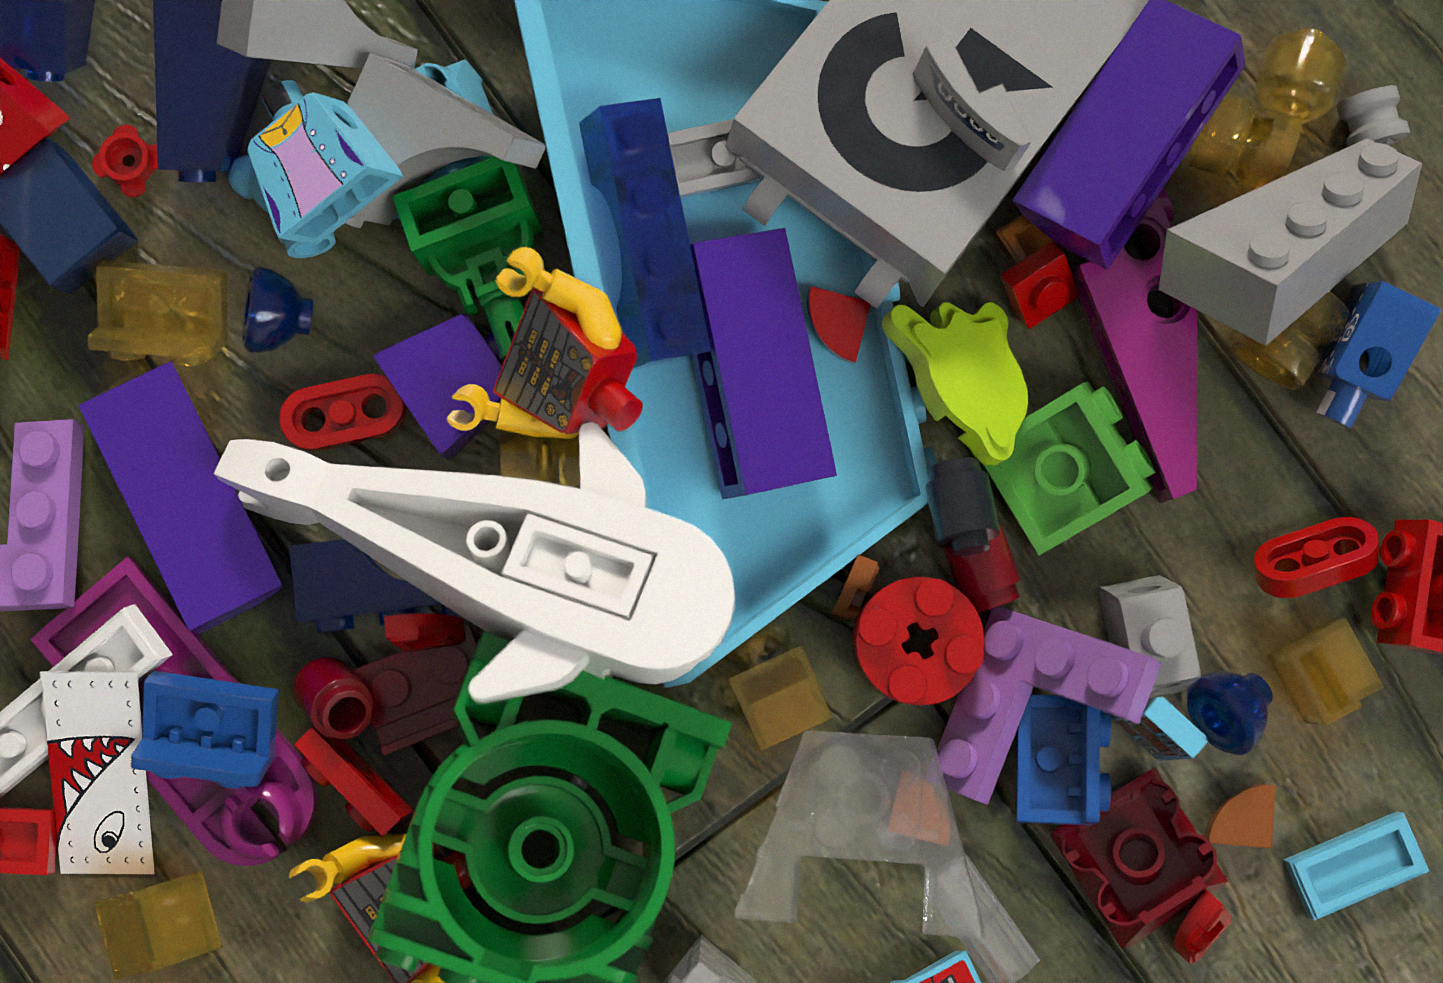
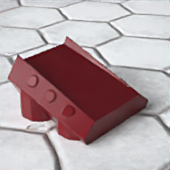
(1141, 859)

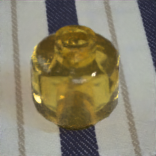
(1301, 74)

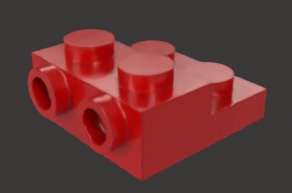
(1412, 603)

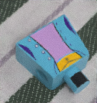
(316, 163)

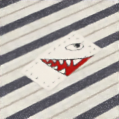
(96, 793)

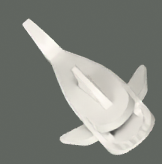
(546, 565)

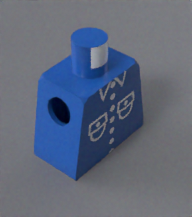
(1390, 331)

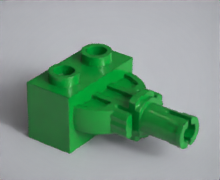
(466, 231)

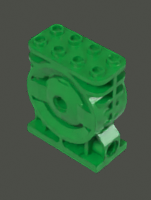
(424, 905)

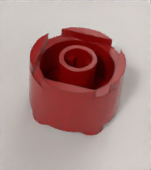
(952, 653)

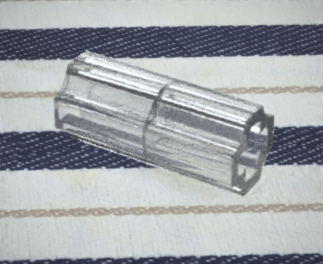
(1004, 951)

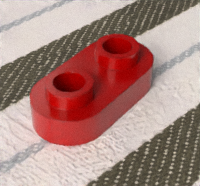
(344, 411)
(1316, 557)

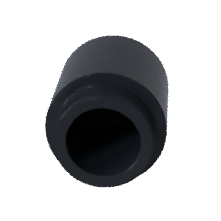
(961, 506)

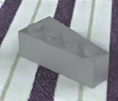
(1291, 240)

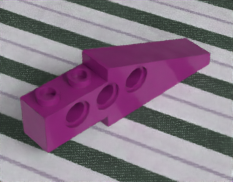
(1148, 355)

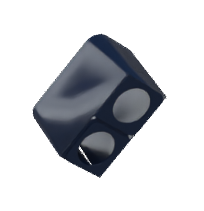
(60, 217)

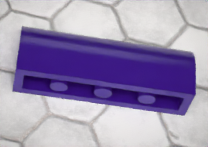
(1131, 130)
(760, 370)
(180, 506)

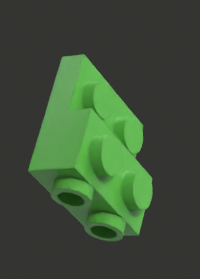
(1071, 467)

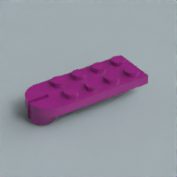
(216, 815)

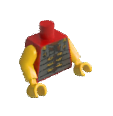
(563, 362)
(362, 876)

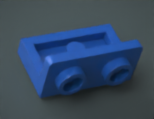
(207, 730)
(1060, 762)

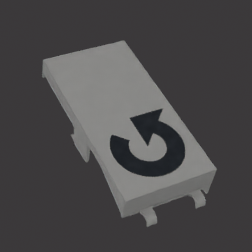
(870, 154)

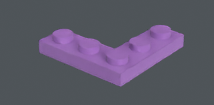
(43, 517)
(1026, 655)

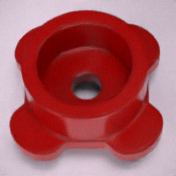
(114, 151)

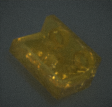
(160, 312)

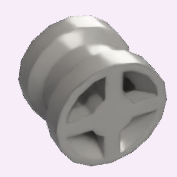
(1374, 116)

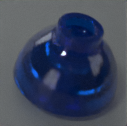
(273, 312)
(1230, 709)

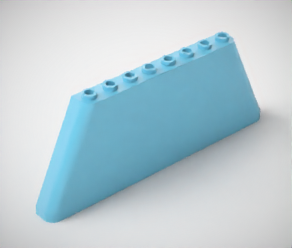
(705, 68)

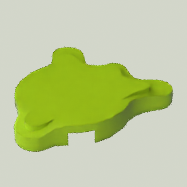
(965, 373)

